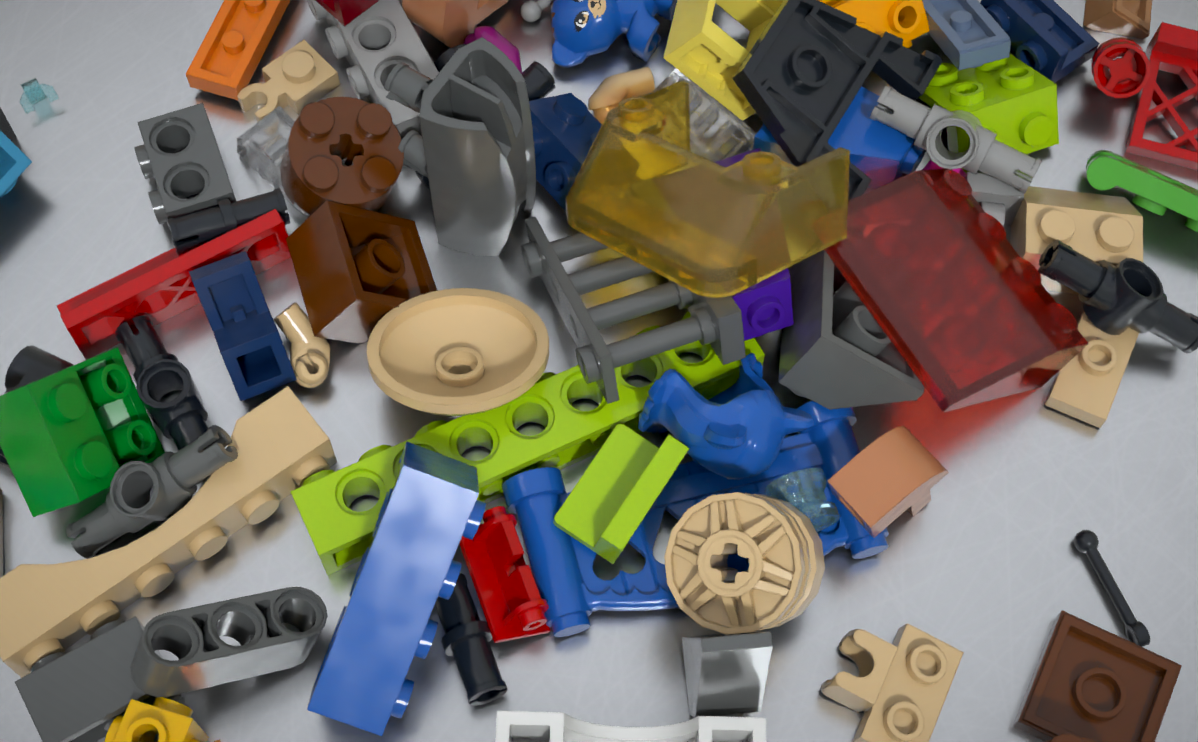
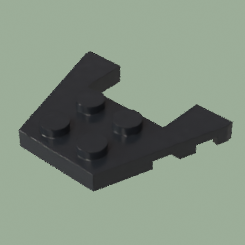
(812, 68)

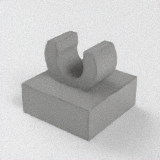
(995, 197)

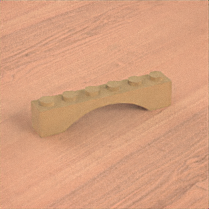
(60, 603)

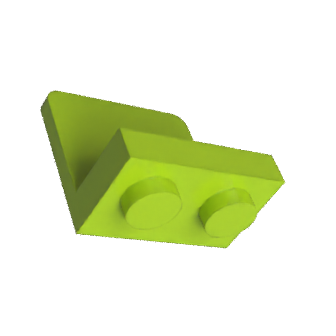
(1005, 99)

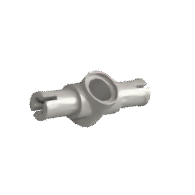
(984, 151)

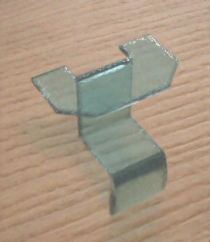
(35, 93)

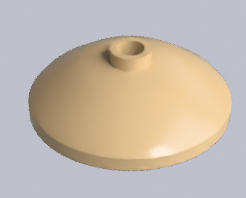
(458, 351)

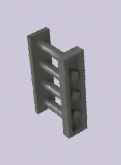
(711, 320)

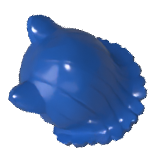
(730, 433)

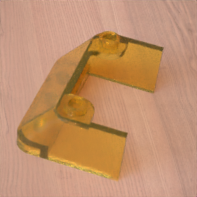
(697, 219)

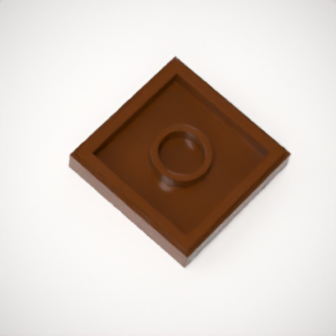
(1096, 686)

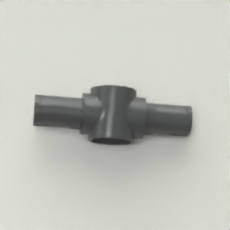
(129, 502)

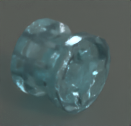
(806, 493)

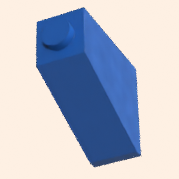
(873, 146)

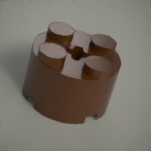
(338, 132)

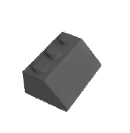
(836, 345)

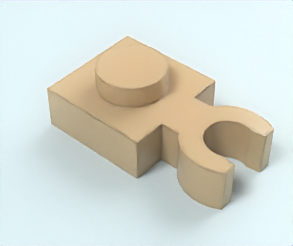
(291, 80)

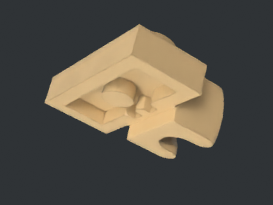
(896, 685)

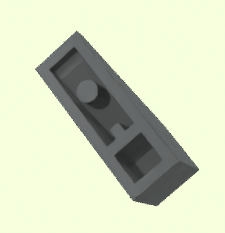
(726, 673)

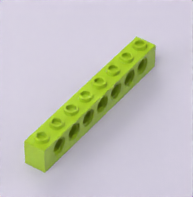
(567, 439)

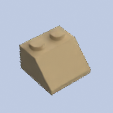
(1088, 222)

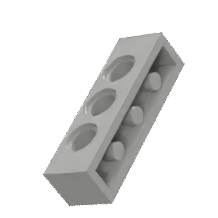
(373, 48)

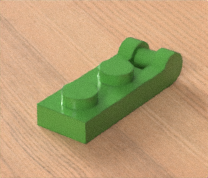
(1151, 189)

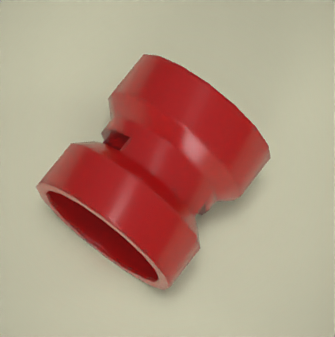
(1123, 75)

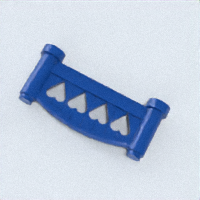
(565, 566)

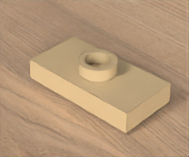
(1091, 379)

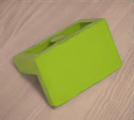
(618, 490)

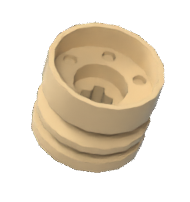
(782, 556)

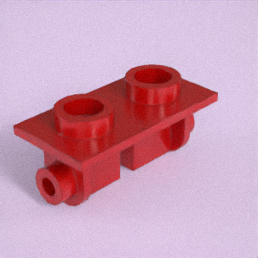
(503, 579)

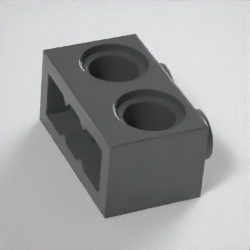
(181, 174)

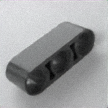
(208, 660)

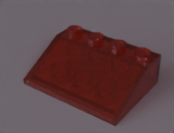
(953, 291)

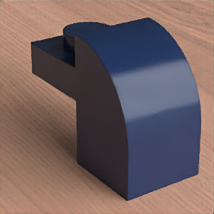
(242, 325)

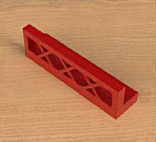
(163, 284)

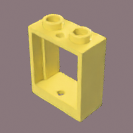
(709, 53)

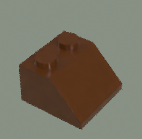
(356, 268)

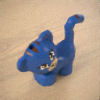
(591, 26)

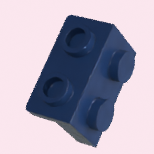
(1043, 35)
(561, 141)

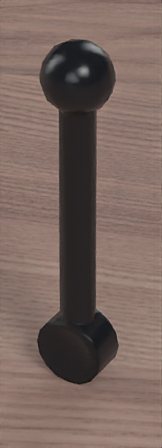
(1087, 543)

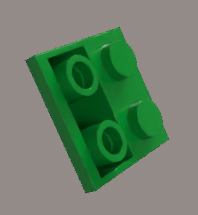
(75, 431)

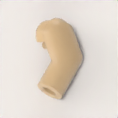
(620, 87)
(308, 353)

